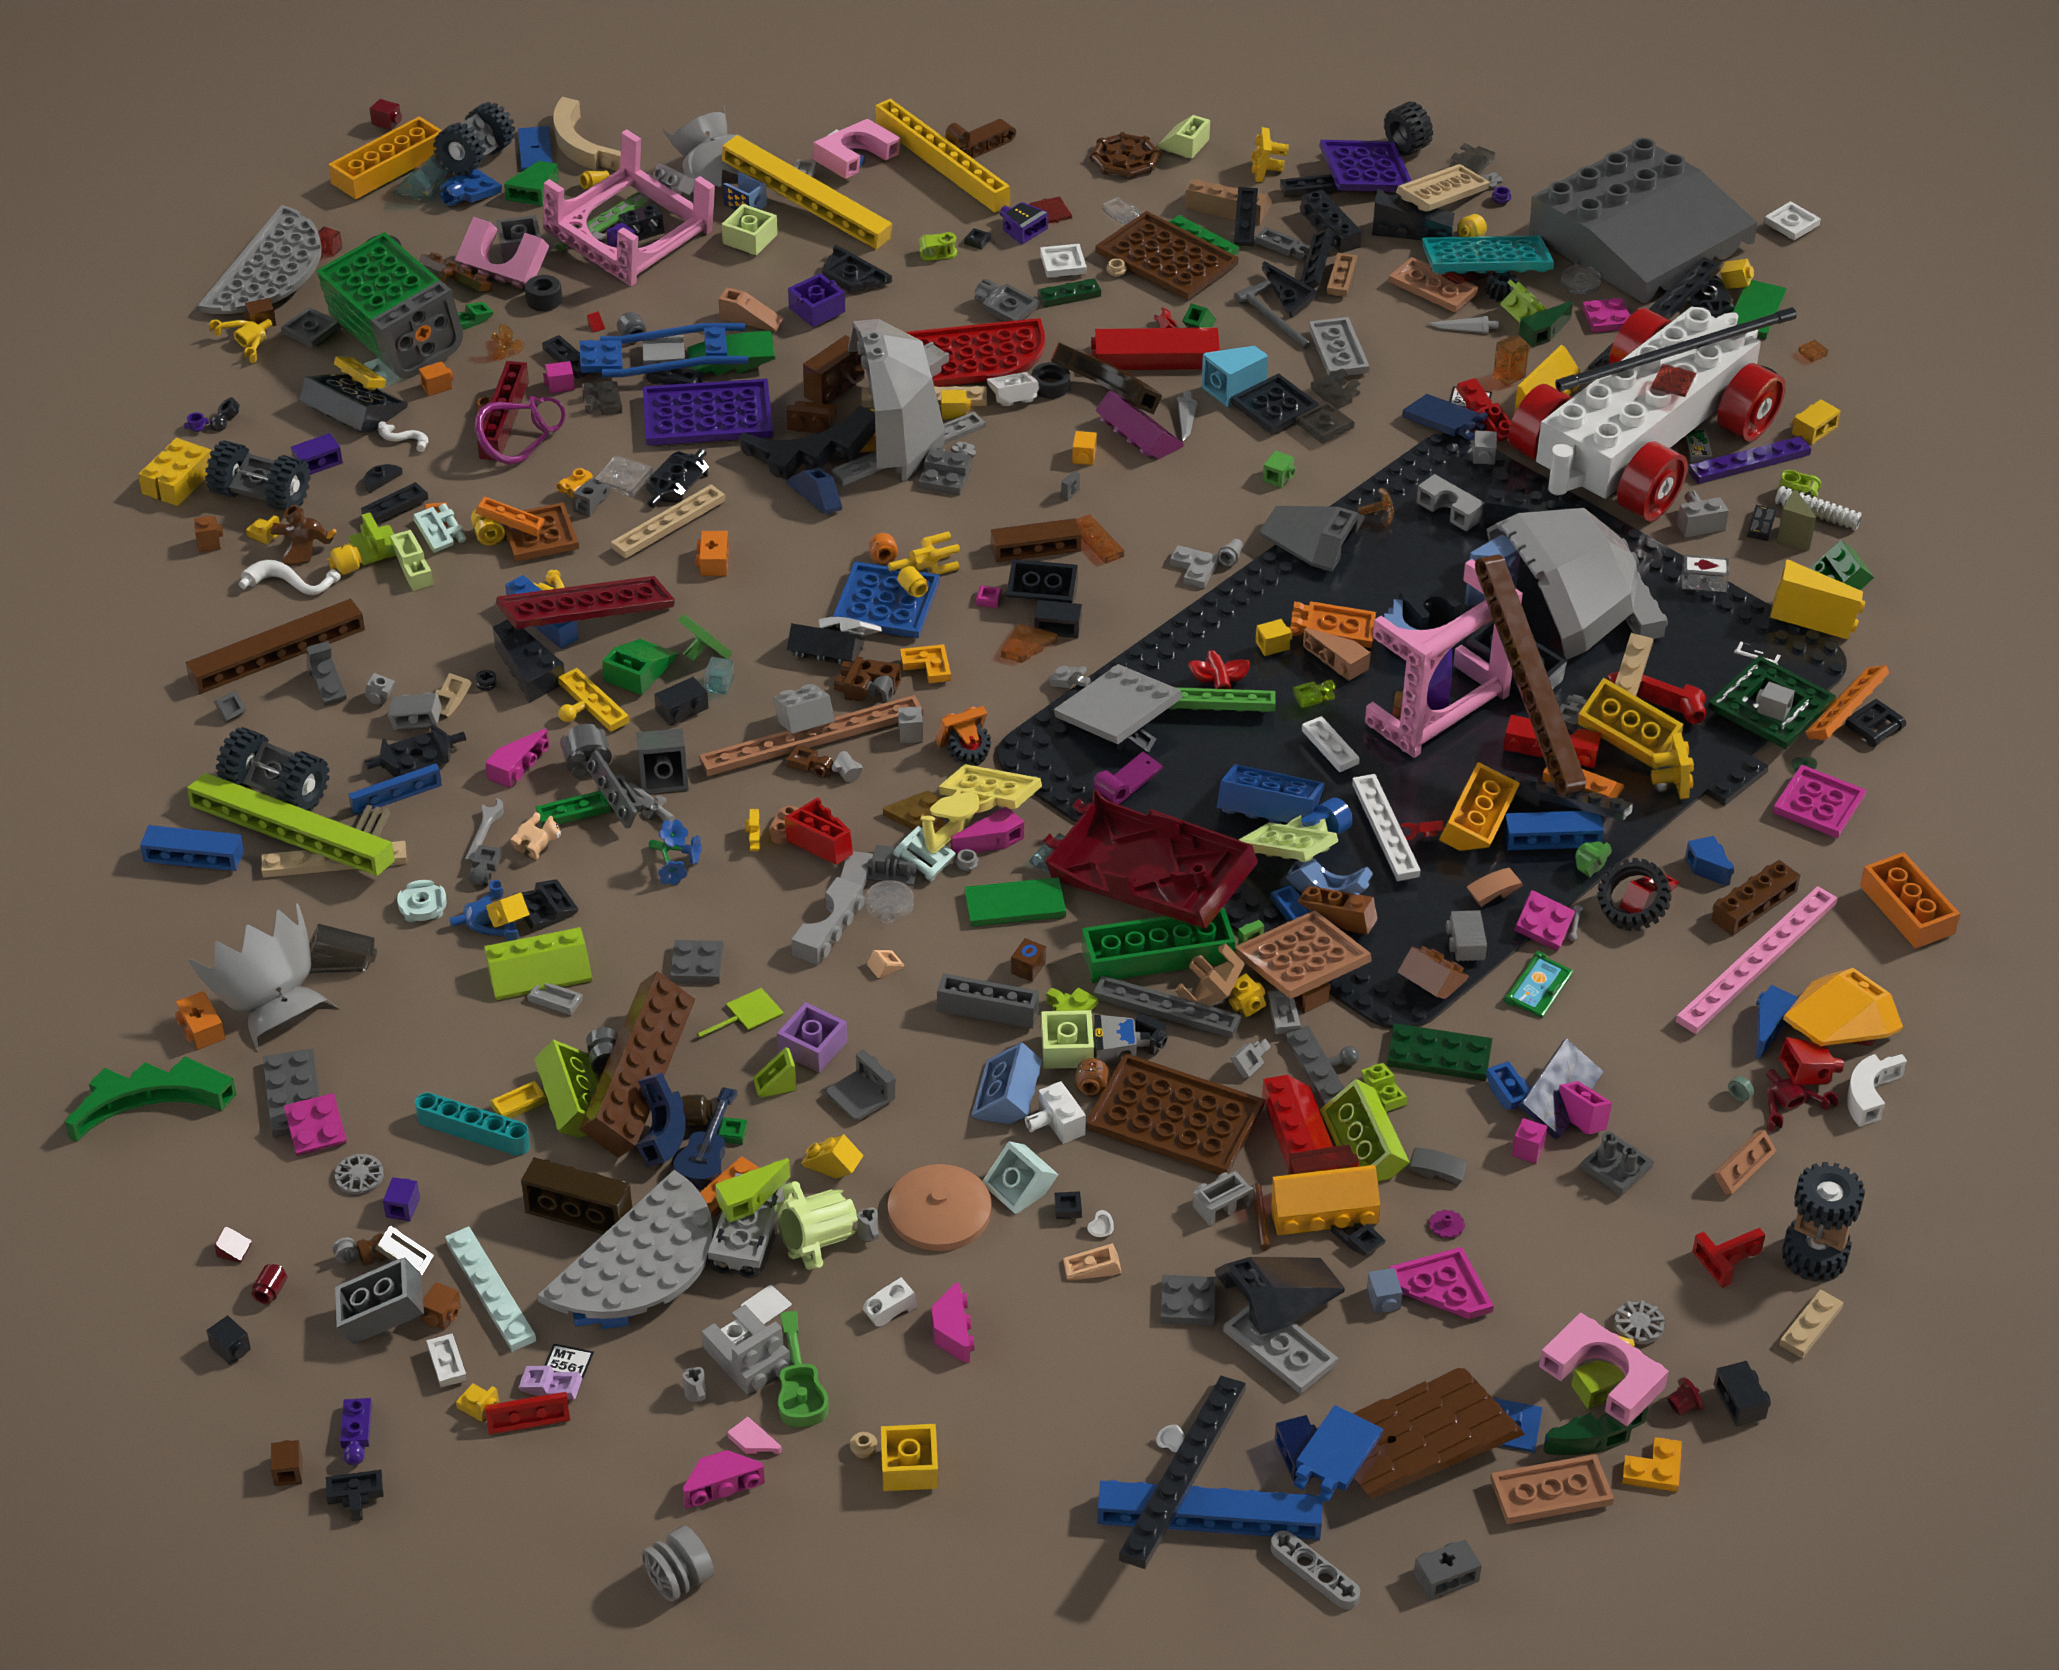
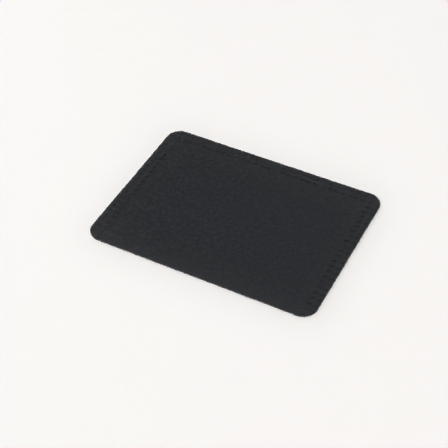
(1372, 570)

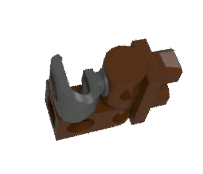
(867, 678)

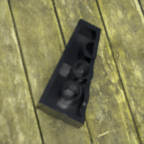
(1405, 220)
(528, 660)

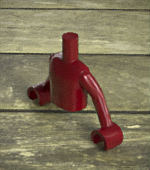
(1790, 1097)

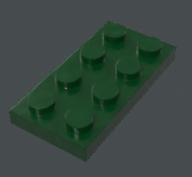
(1439, 1052)

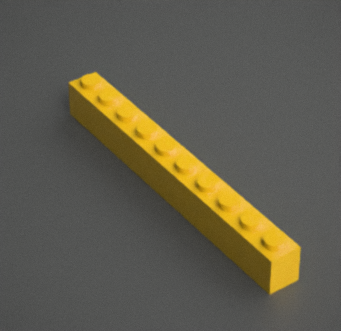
(943, 155)
(807, 192)

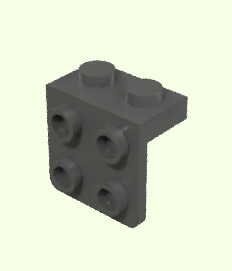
(864, 1089)

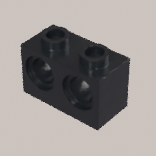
(644, 221)

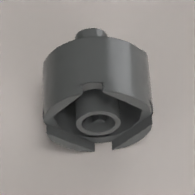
(579, 746)

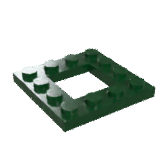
(1732, 705)

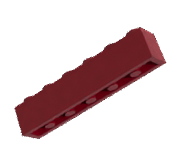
(499, 423)

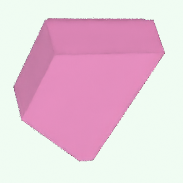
(752, 1438)

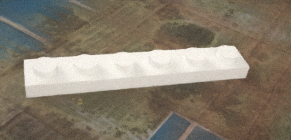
(1386, 827)

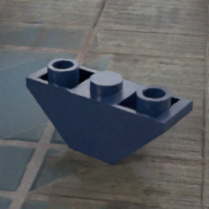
(818, 489)

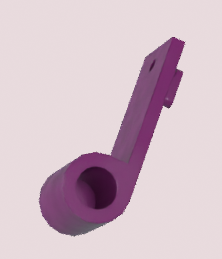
(1127, 780)

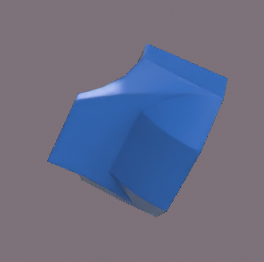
(1507, 1085)

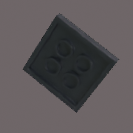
(1273, 403)

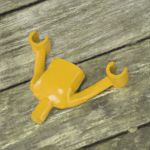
(248, 335)

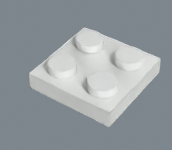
(1792, 220)
(1063, 260)

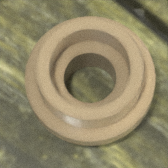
(1116, 267)
(863, 1450)

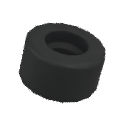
(543, 292)

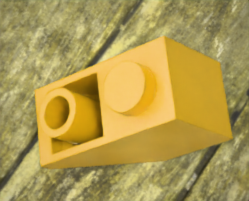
(833, 1157)

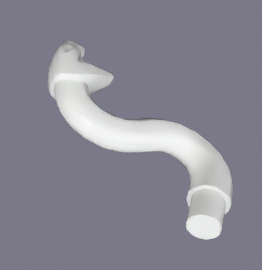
(384, 431)

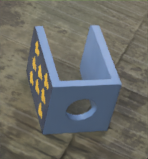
(747, 193)

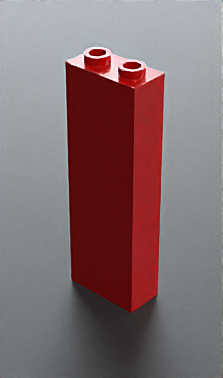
(1154, 347)

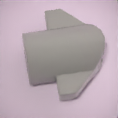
(847, 767)
(867, 1224)
(694, 1384)

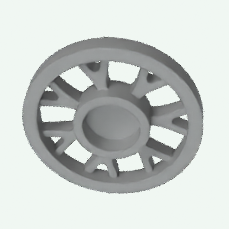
(359, 1174)

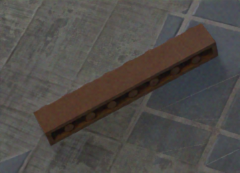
(274, 646)

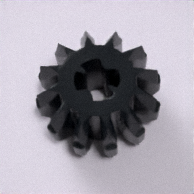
(1498, 286)

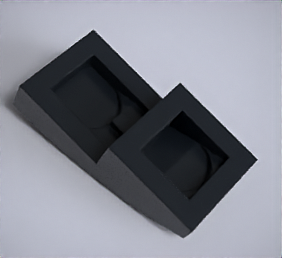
(1359, 1238)

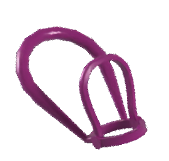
(533, 404)

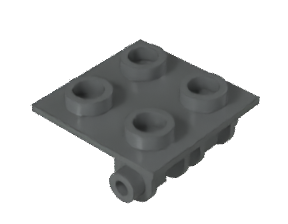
(889, 867)

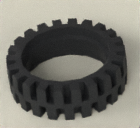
(1645, 916)

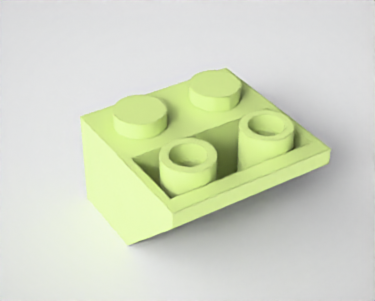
(1187, 137)

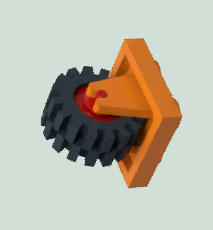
(965, 735)

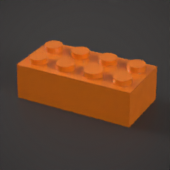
(1909, 900)

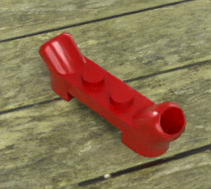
(1686, 701)

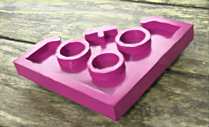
(1445, 1282)

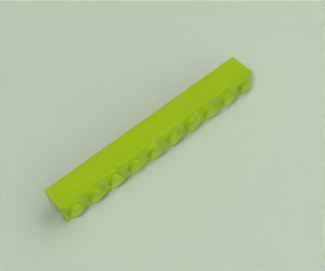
(291, 824)

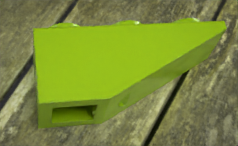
(749, 1191)

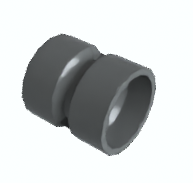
(599, 1047)

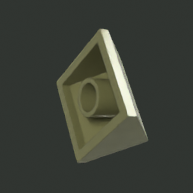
(1796, 523)

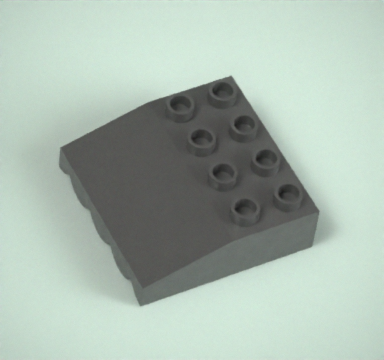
(1640, 218)

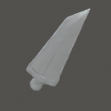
(1473, 325)
(1186, 410)

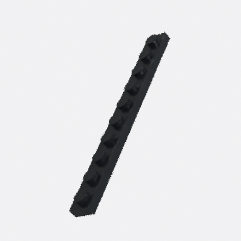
(1674, 298)
(1182, 1472)

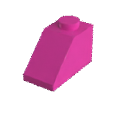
(1585, 1107)

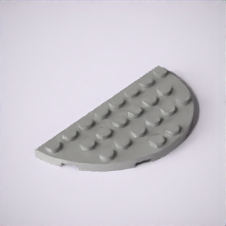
(270, 266)
(641, 1258)

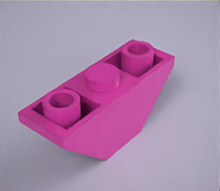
(952, 1323)
(721, 1476)

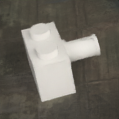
(1060, 1112)

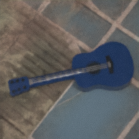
(703, 1155)

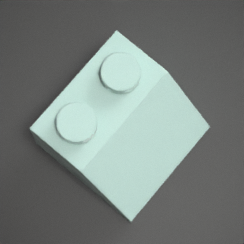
(1019, 1177)

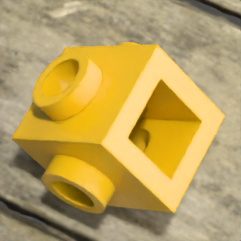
(1247, 996)

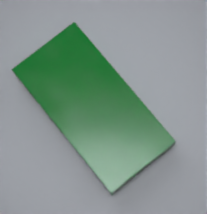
(1759, 301)
(1015, 901)

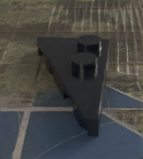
(1290, 291)

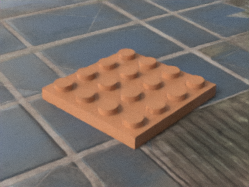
(1302, 954)

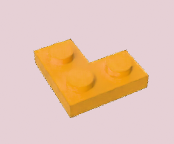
(929, 657)
(1659, 1472)

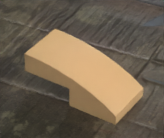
(452, 693)

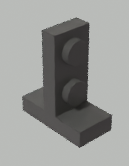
(325, 673)

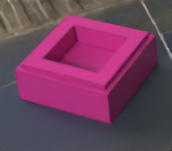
(988, 596)

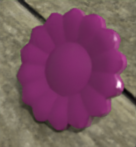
(1447, 1224)

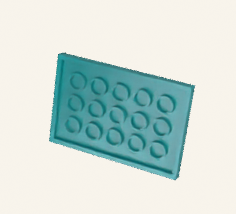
(1487, 254)

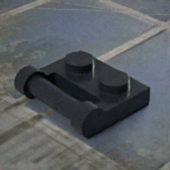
(1872, 716)

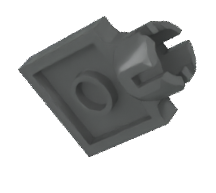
(1004, 301)

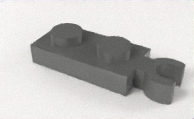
(1281, 243)

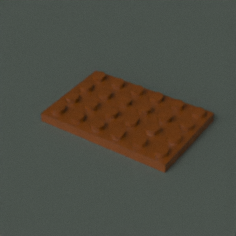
(1167, 255)
(1175, 1114)

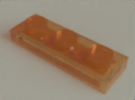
(1099, 540)

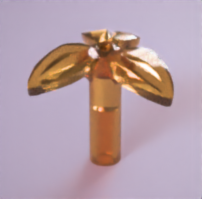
(505, 339)
(1385, 504)

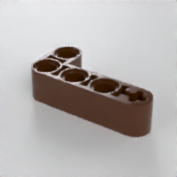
(981, 139)

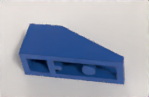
(1771, 1011)

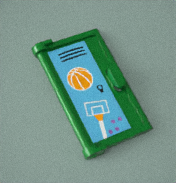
(1536, 983)

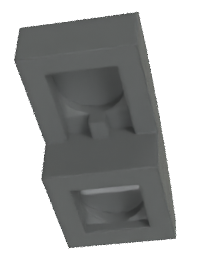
(1433, 1162)

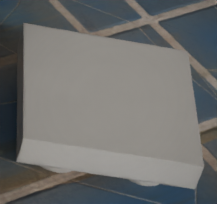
(663, 349)

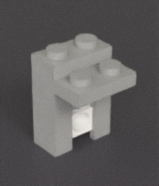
(747, 1349)

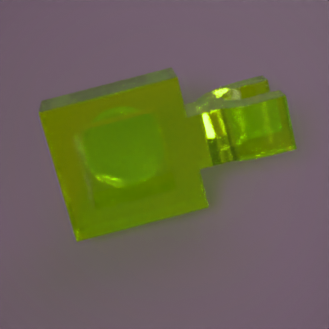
(1312, 694)

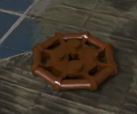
(1125, 155)

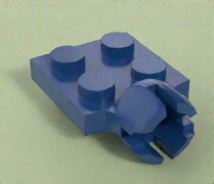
(469, 187)

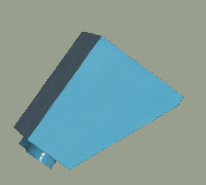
(1233, 371)

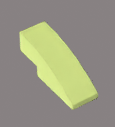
(412, 560)

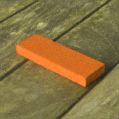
(509, 516)

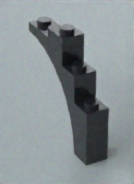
(815, 450)

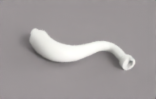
(273, 568)

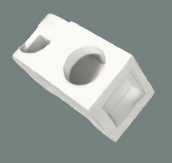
(890, 1302)

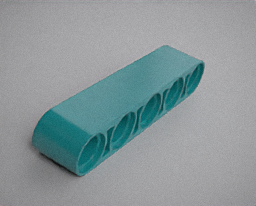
(472, 1124)

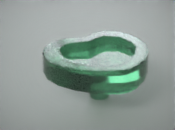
(1809, 762)

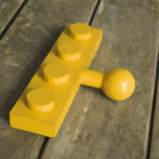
(592, 699)

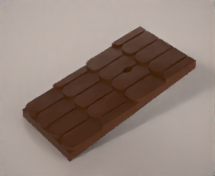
(1431, 1430)

